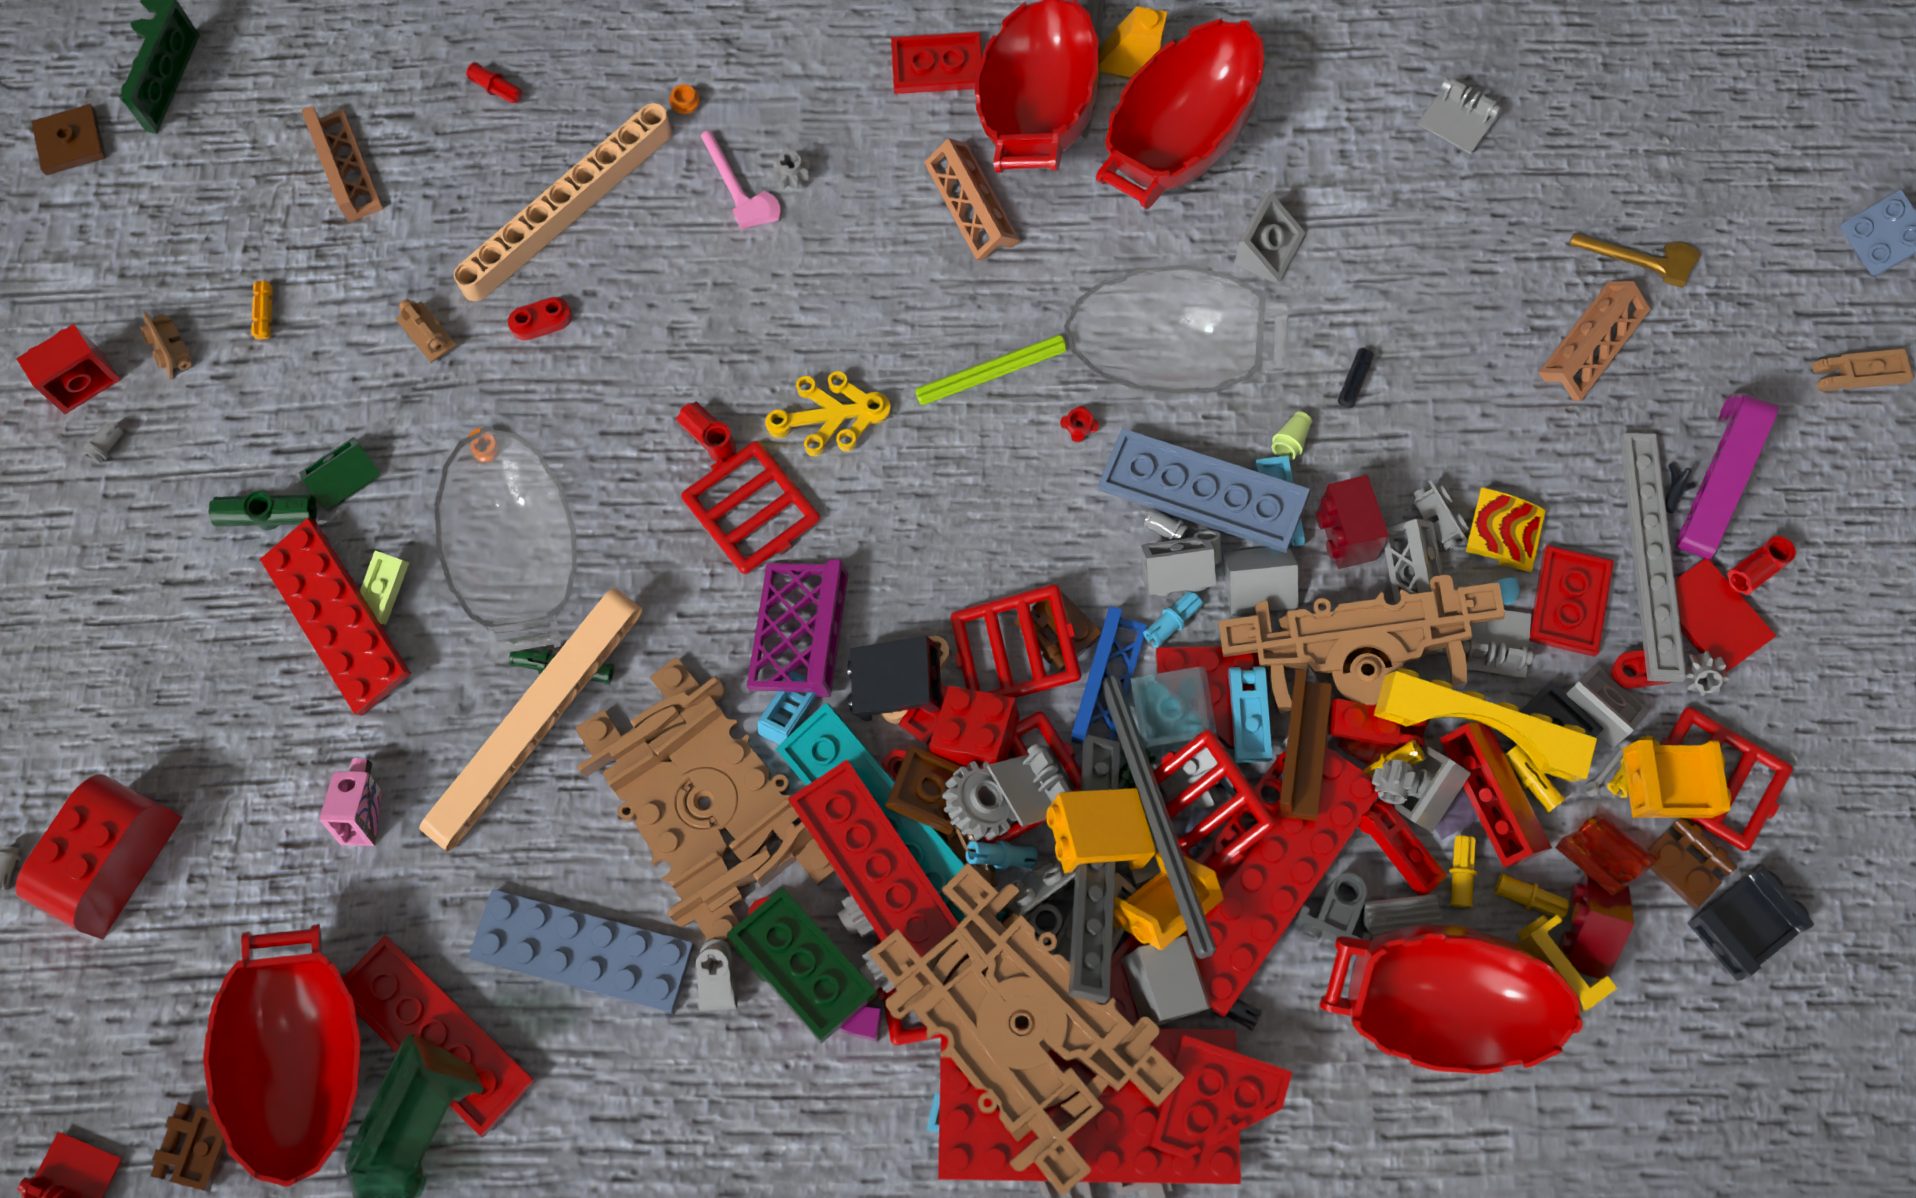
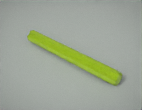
(990, 369)

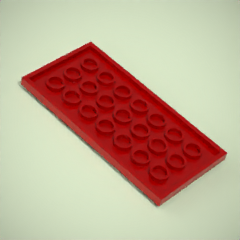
(1111, 1142)

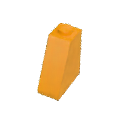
(1133, 42)

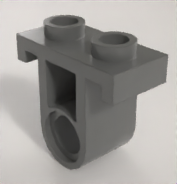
(1335, 915)

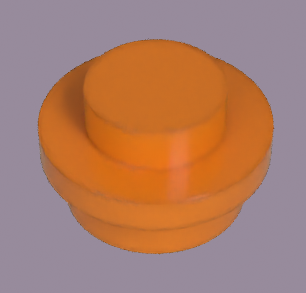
(684, 99)

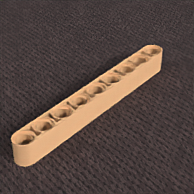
(558, 214)
(530, 719)

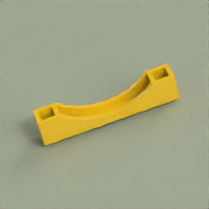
(1552, 748)

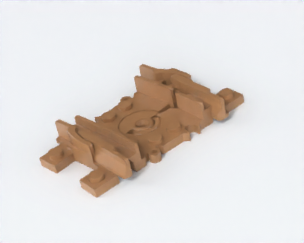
(667, 797)
(1011, 1062)

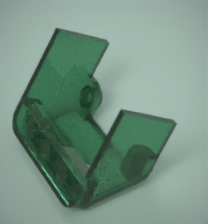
(404, 1119)

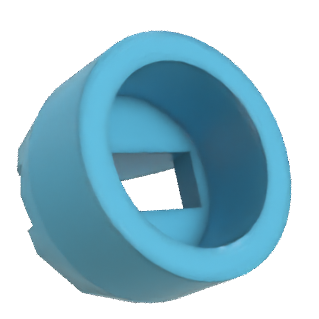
(1509, 589)

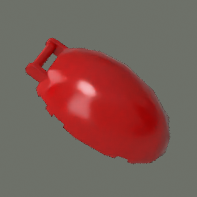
(1038, 83)
(1183, 109)
(1453, 999)
(282, 1058)

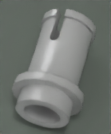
(101, 444)
(1165, 526)
(8, 858)

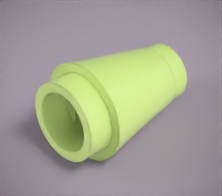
(1292, 436)

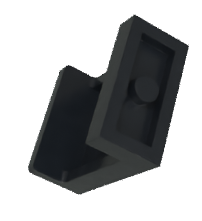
(895, 677)
(1751, 923)

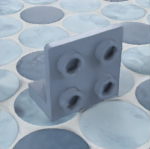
(1883, 233)

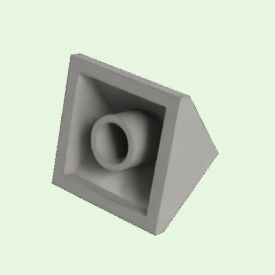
(1269, 240)
(1259, 577)
(1608, 704)
(1437, 788)
(1165, 981)

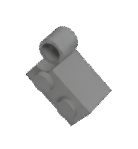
(1181, 563)

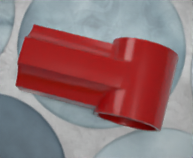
(707, 431)
(1761, 565)

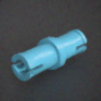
(1001, 854)

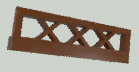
(1305, 748)

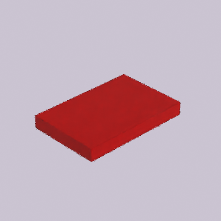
(935, 62)
(1570, 600)
(1717, 616)

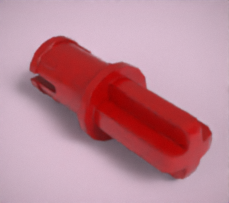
(493, 83)

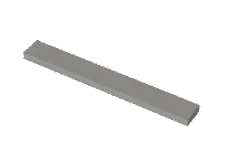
(1652, 558)

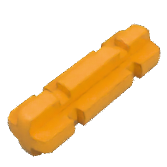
(261, 310)

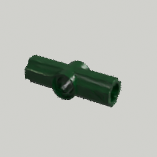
(246, 509)

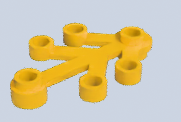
(832, 414)

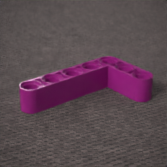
(1746, 431)

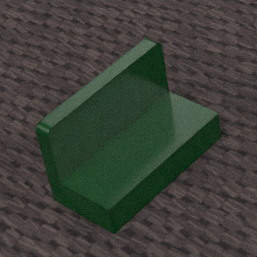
(339, 473)

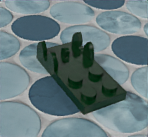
(160, 62)
(801, 965)

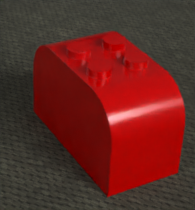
(95, 854)

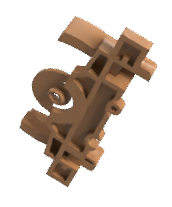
(1400, 631)

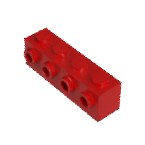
(1496, 794)

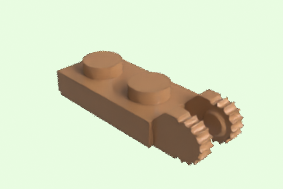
(1865, 370)

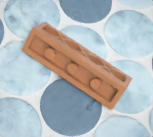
(331, 163)
(980, 194)
(1593, 330)

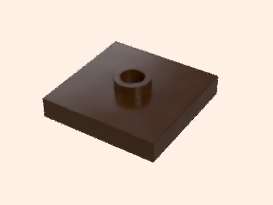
(68, 139)
(920, 789)

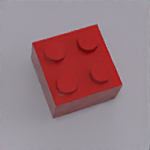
(68, 369)
(975, 727)

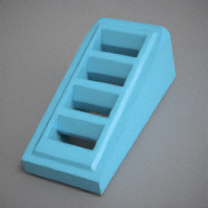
(778, 727)

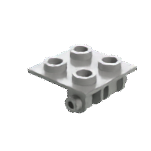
(1460, 115)
(1500, 646)
(1029, 784)
(1045, 880)

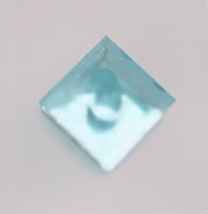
(1173, 706)

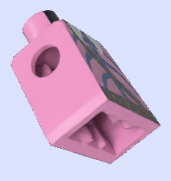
(352, 805)

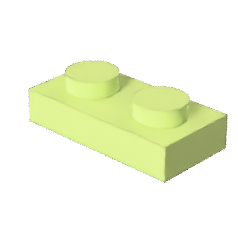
(383, 584)

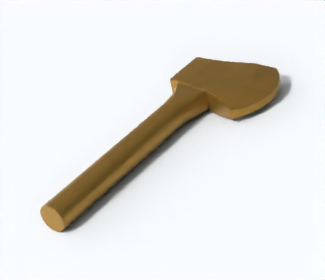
(1674, 267)

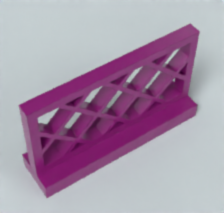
(825, 635)

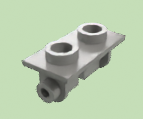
(1435, 503)

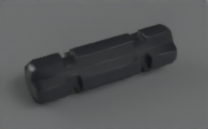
(1355, 377)

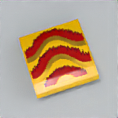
(1506, 529)

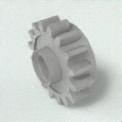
(964, 807)

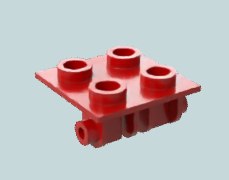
(71, 1171)

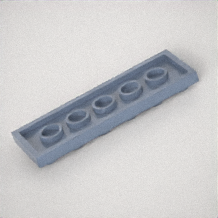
(1204, 490)
(582, 951)

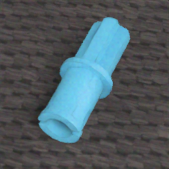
(1172, 619)

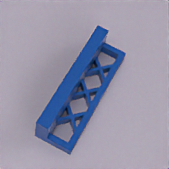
(1099, 669)

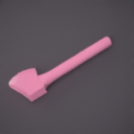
(748, 212)

